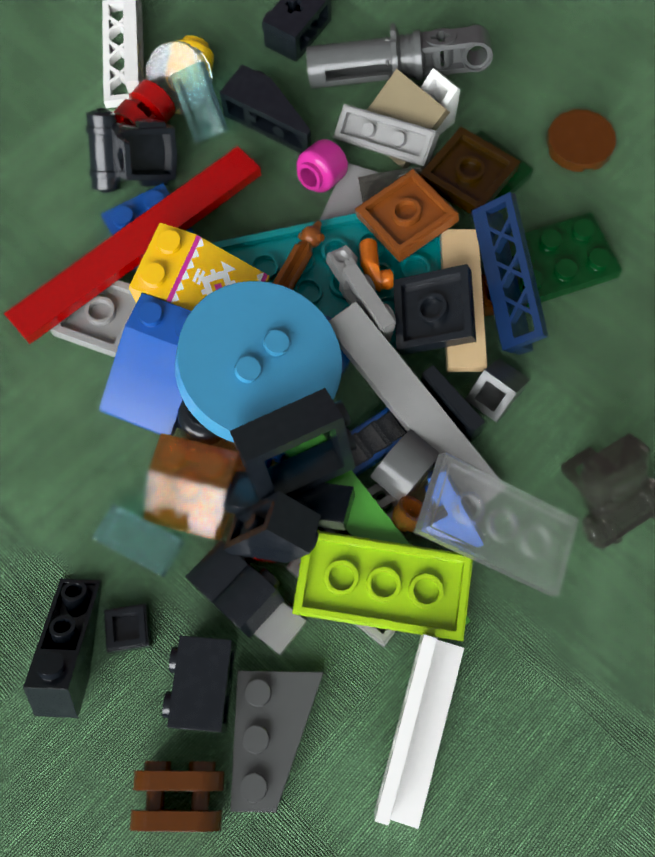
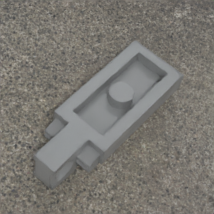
(360, 288)

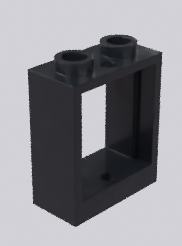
(287, 429)

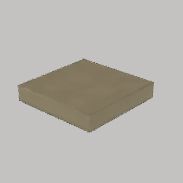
(409, 103)

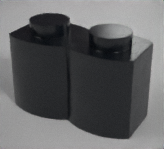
(237, 588)

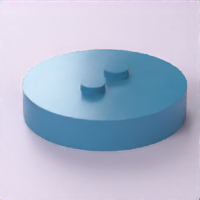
(252, 354)

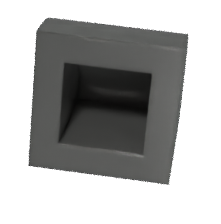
(497, 389)
(405, 465)

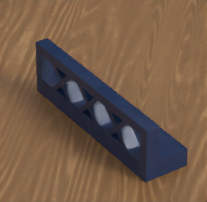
(502, 274)

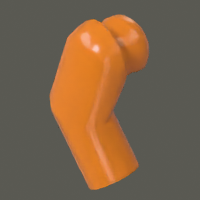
(370, 264)

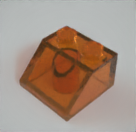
(190, 486)

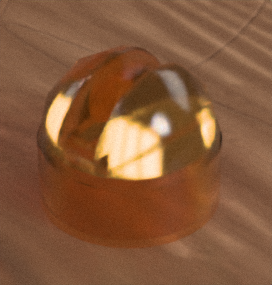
(406, 513)

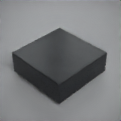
(127, 628)

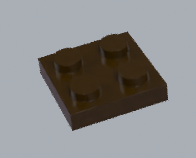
(469, 170)

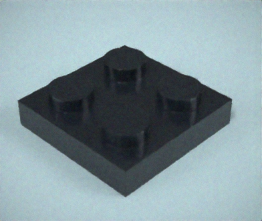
(434, 310)

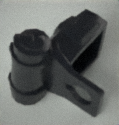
(129, 152)

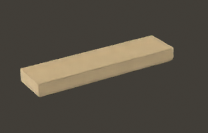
(457, 249)

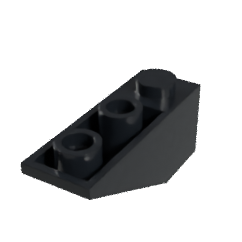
(64, 651)

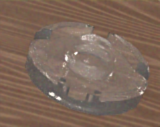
(170, 59)

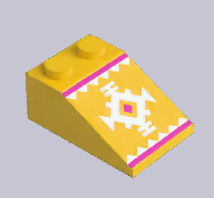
(187, 268)

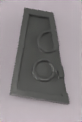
(267, 734)

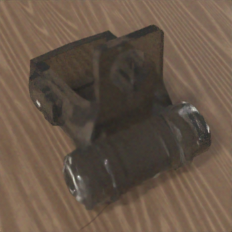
(613, 489)

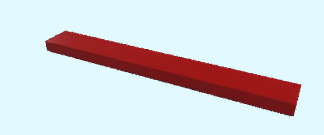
(126, 248)

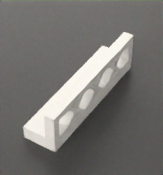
(130, 50)
(418, 732)

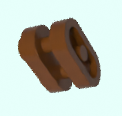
(158, 778)

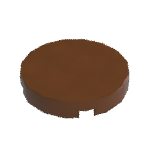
(580, 140)

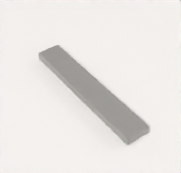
(400, 386)

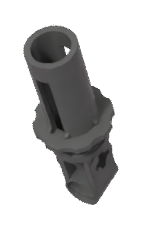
(410, 53)

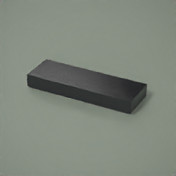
(328, 500)

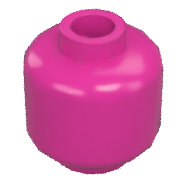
(321, 166)

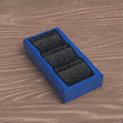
(375, 439)

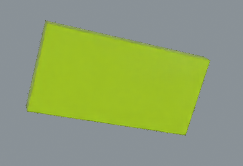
(385, 586)

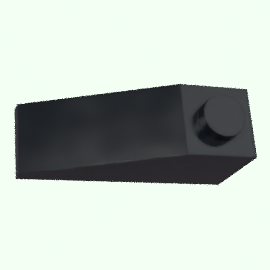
(261, 106)

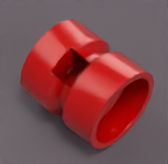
(145, 102)

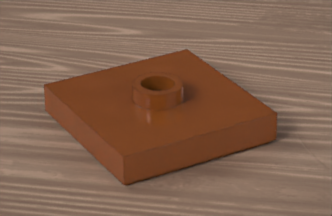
(407, 215)

